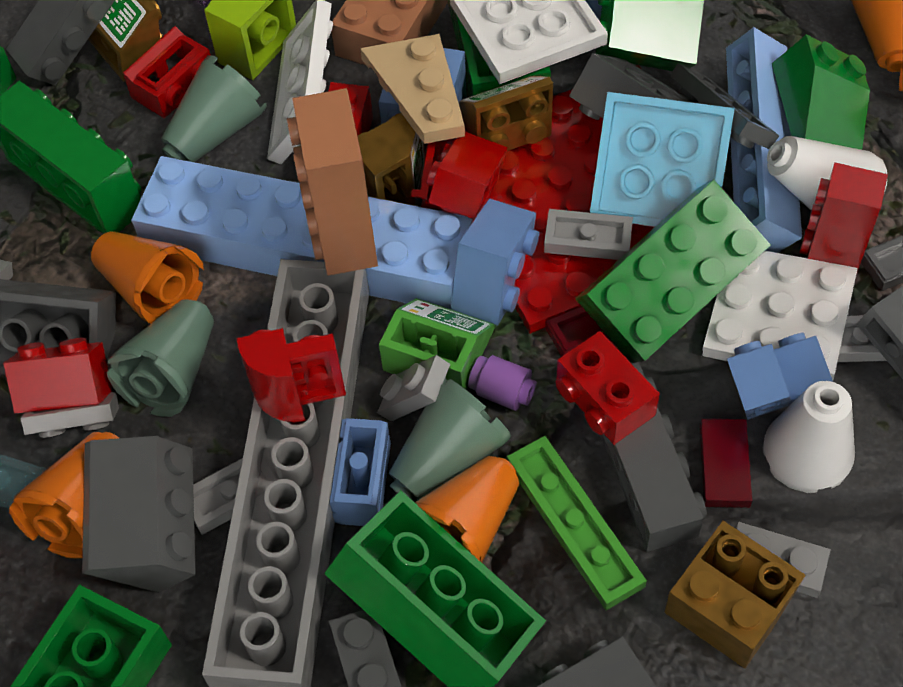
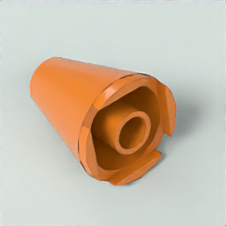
(883, 29)
(148, 272)
(55, 502)
(474, 503)

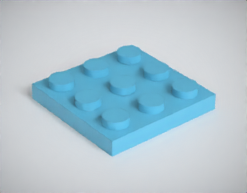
(657, 155)

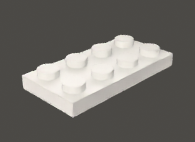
(299, 73)

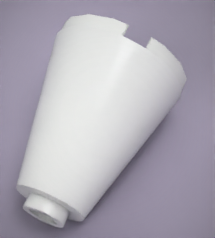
(803, 162)
(813, 439)

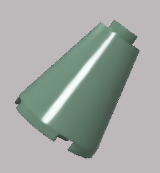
(210, 112)
(163, 359)
(445, 442)

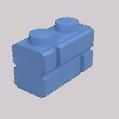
(360, 471)

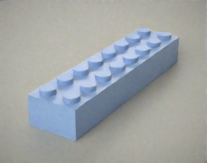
(261, 219)

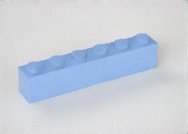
(755, 190)

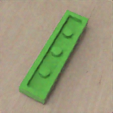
(576, 523)

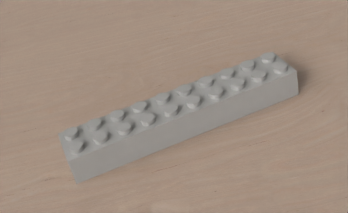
(283, 539)

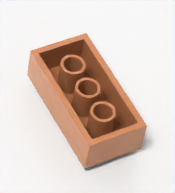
(381, 22)
(332, 181)

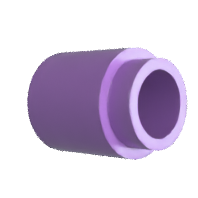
(502, 382)

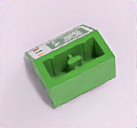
(428, 330)

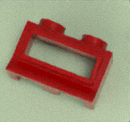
(169, 90)

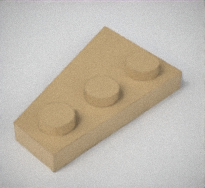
(420, 83)

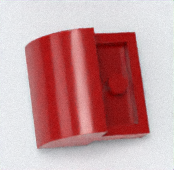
(290, 373)

